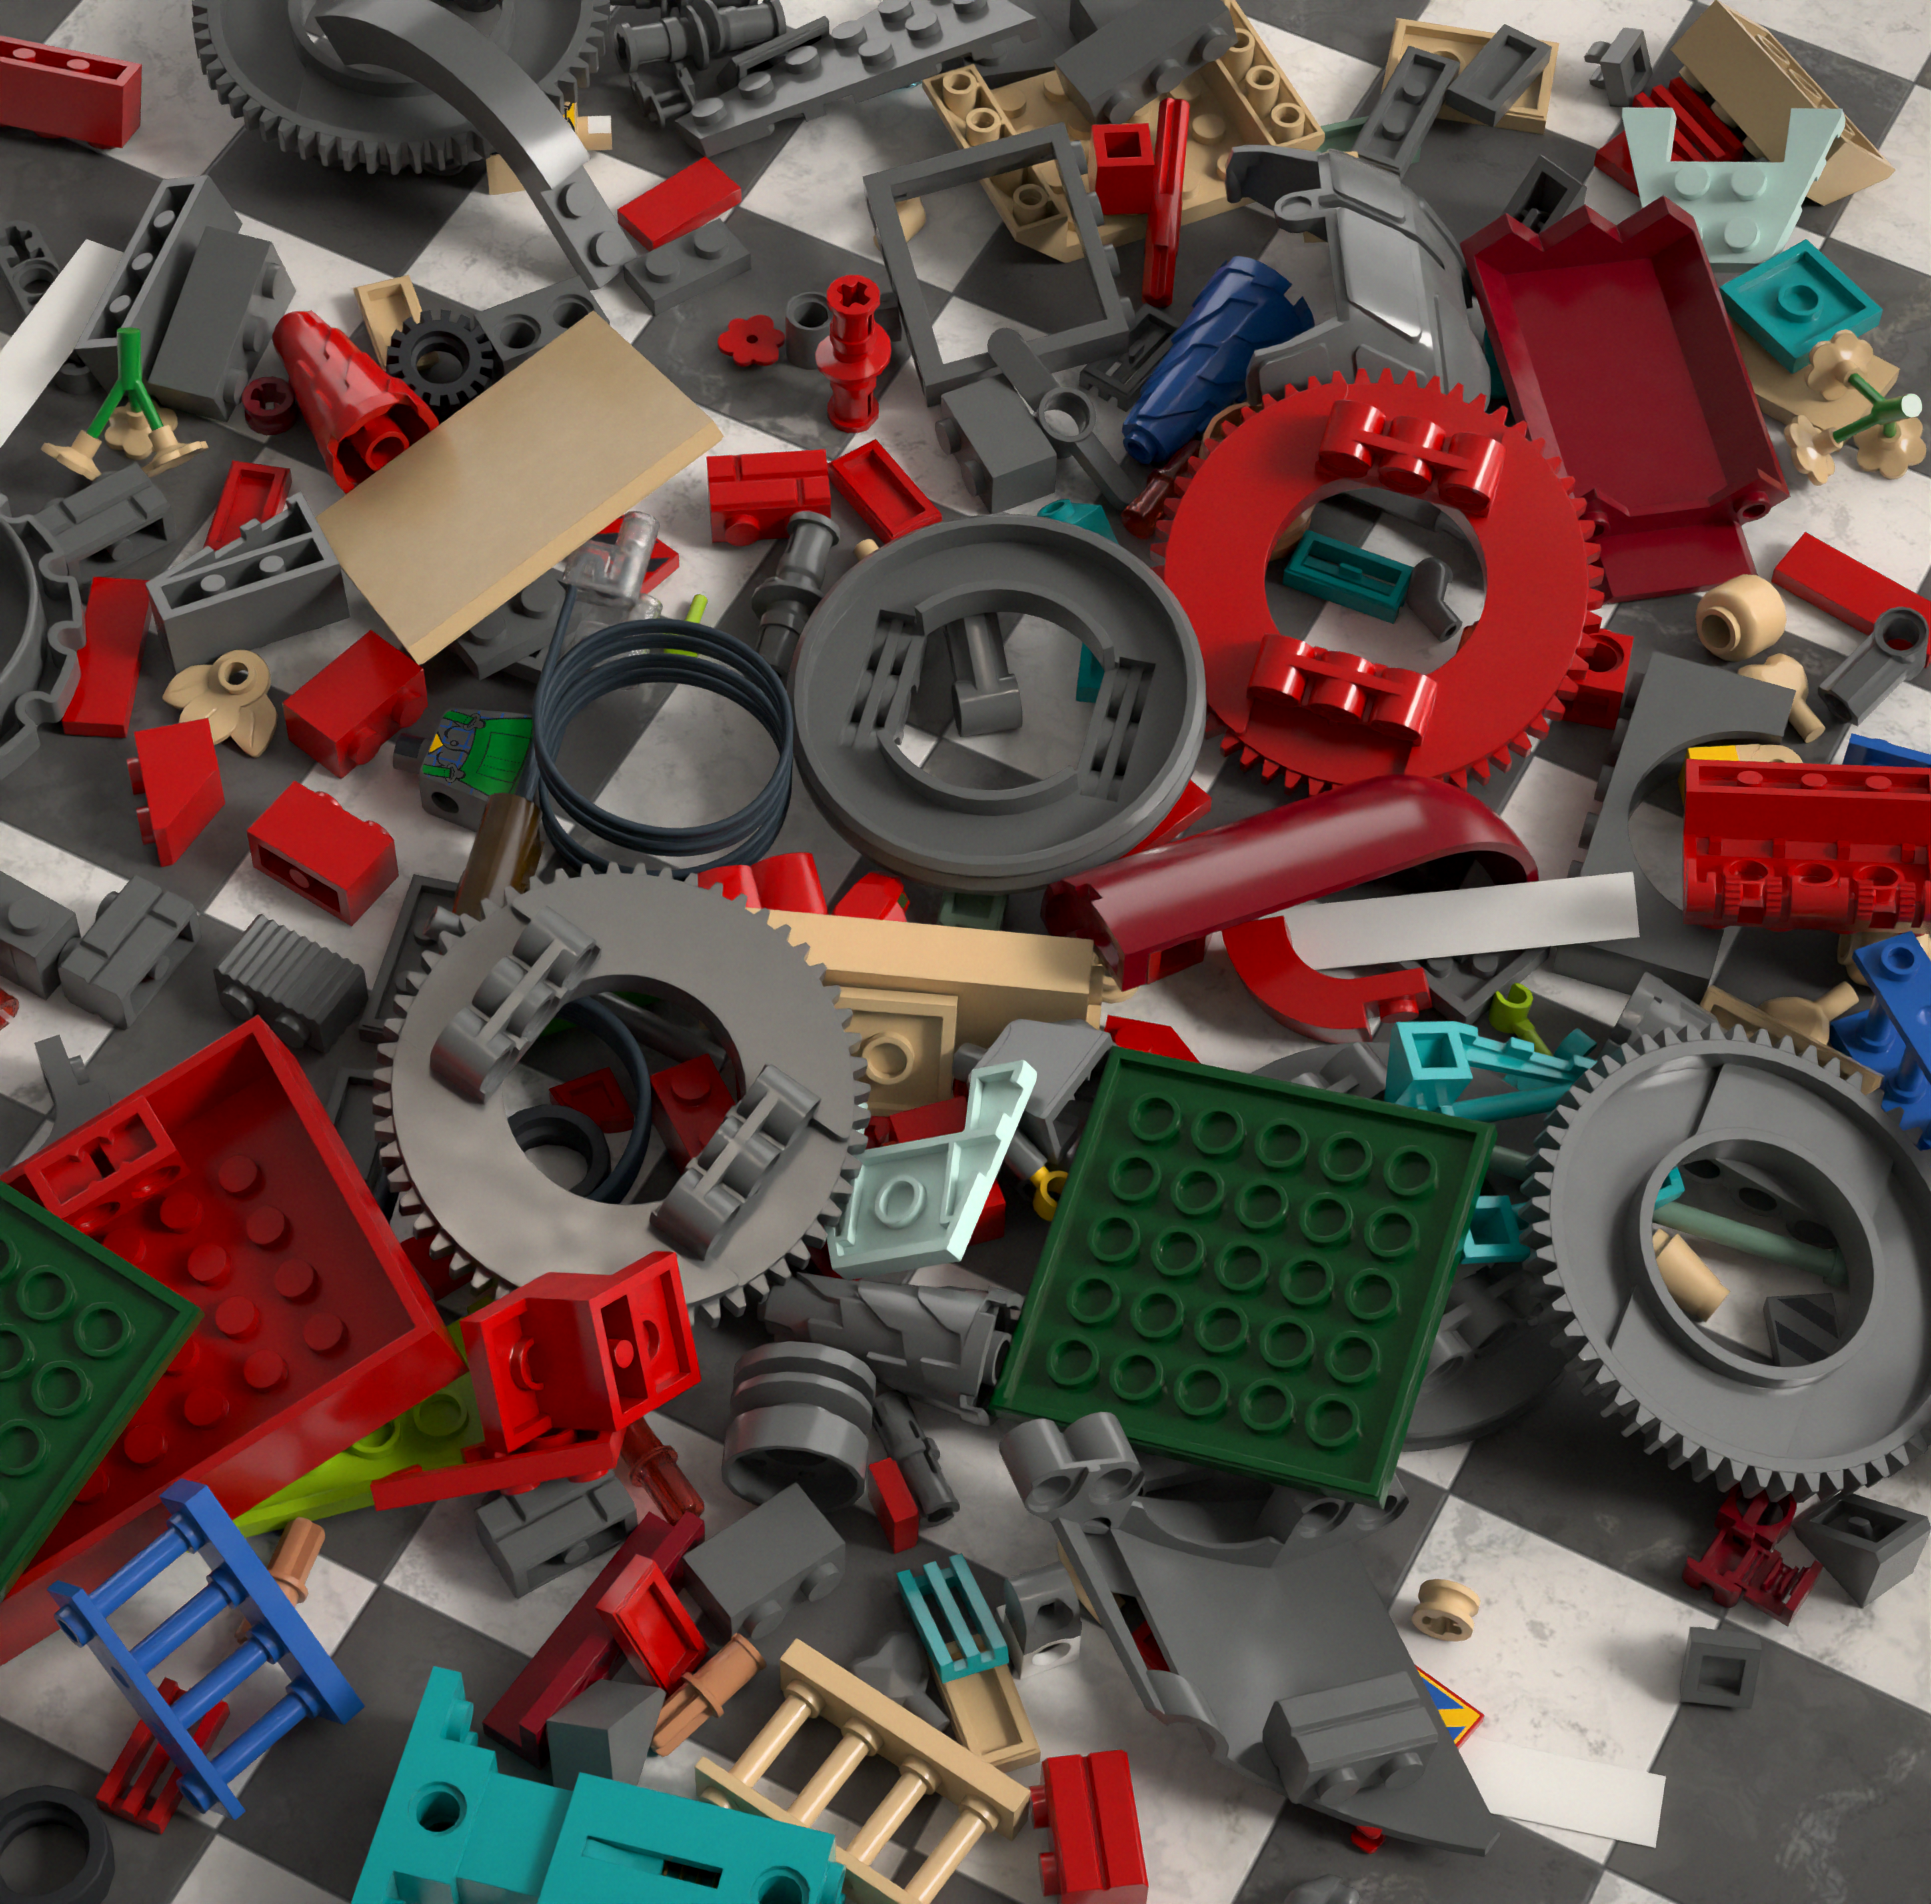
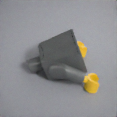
(1069, 1070)

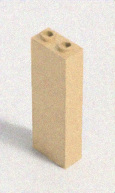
(991, 971)

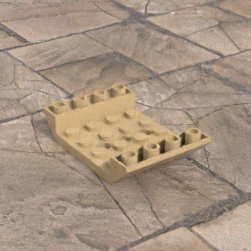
(1231, 103)

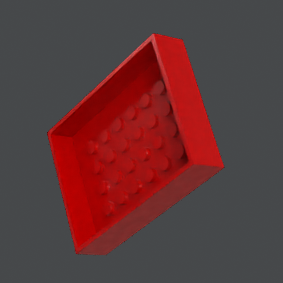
(305, 1324)

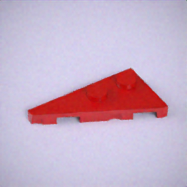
(550, 1456)

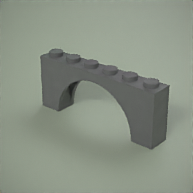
(1674, 709)

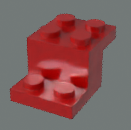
(580, 1351)

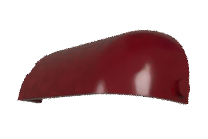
(1275, 864)

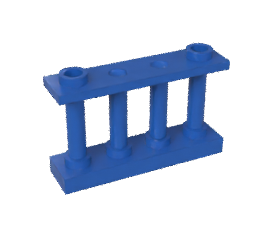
(1896, 1029)
(275, 1636)

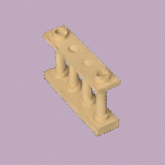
(870, 1726)

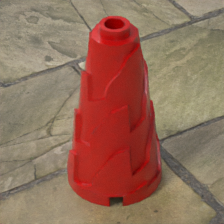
(347, 399)

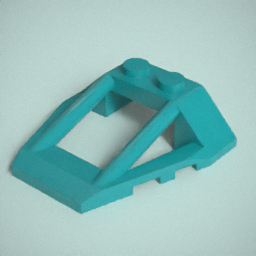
(1430, 1071)

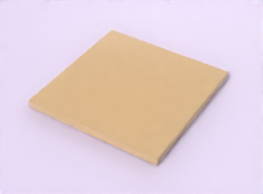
(513, 484)

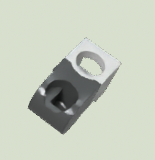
(1038, 1614)

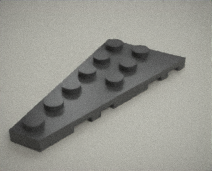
(861, 59)

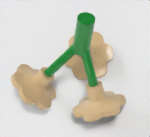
(134, 428)
(1885, 438)

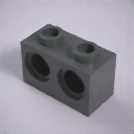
(532, 321)

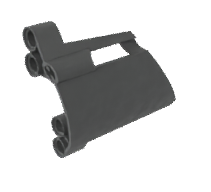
(1245, 1610)

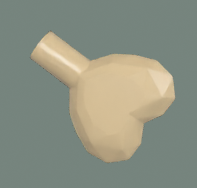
(1789, 673)
(1812, 1016)

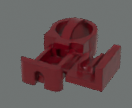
(1752, 1566)

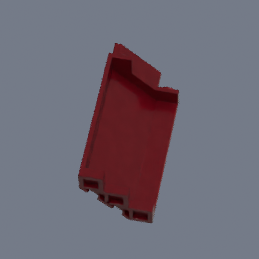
(1637, 386)

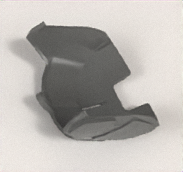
(1392, 269)

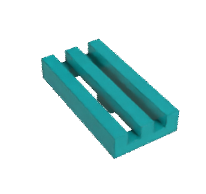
(1346, 583)
(938, 1583)

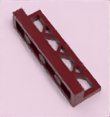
(582, 1645)

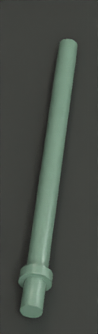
(1716, 1229)

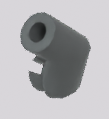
(1426, 598)

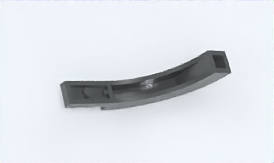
(501, 104)

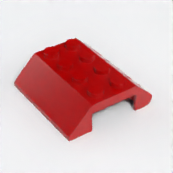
(1807, 846)

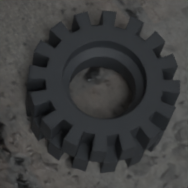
(446, 337)

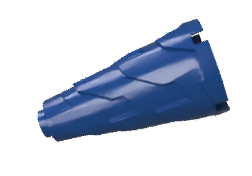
(1208, 362)

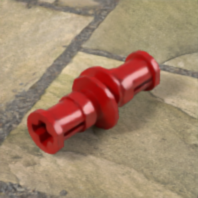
(853, 353)

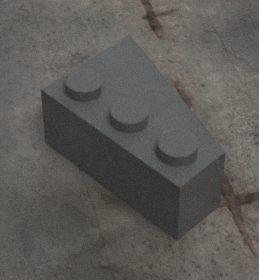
(221, 324)
(251, 591)

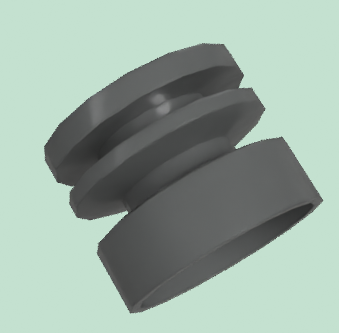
(800, 1420)

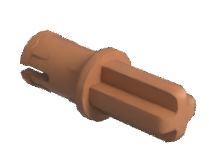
(292, 1563)
(705, 1693)

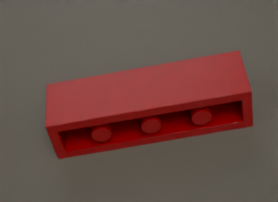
(69, 93)

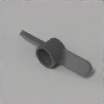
(1045, 394)

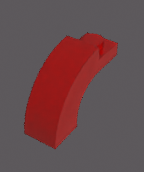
(1313, 1002)

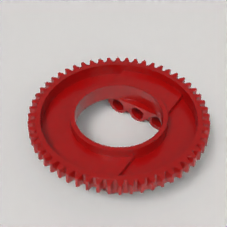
(1333, 713)

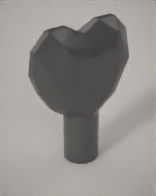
(901, 1674)

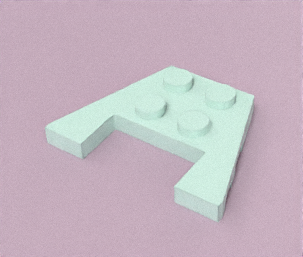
(1738, 206)
(925, 1195)

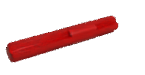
(1166, 203)

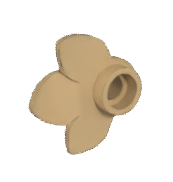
(231, 709)

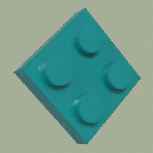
(1797, 303)

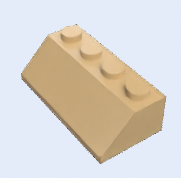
(1758, 86)

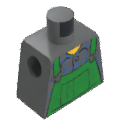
(466, 761)

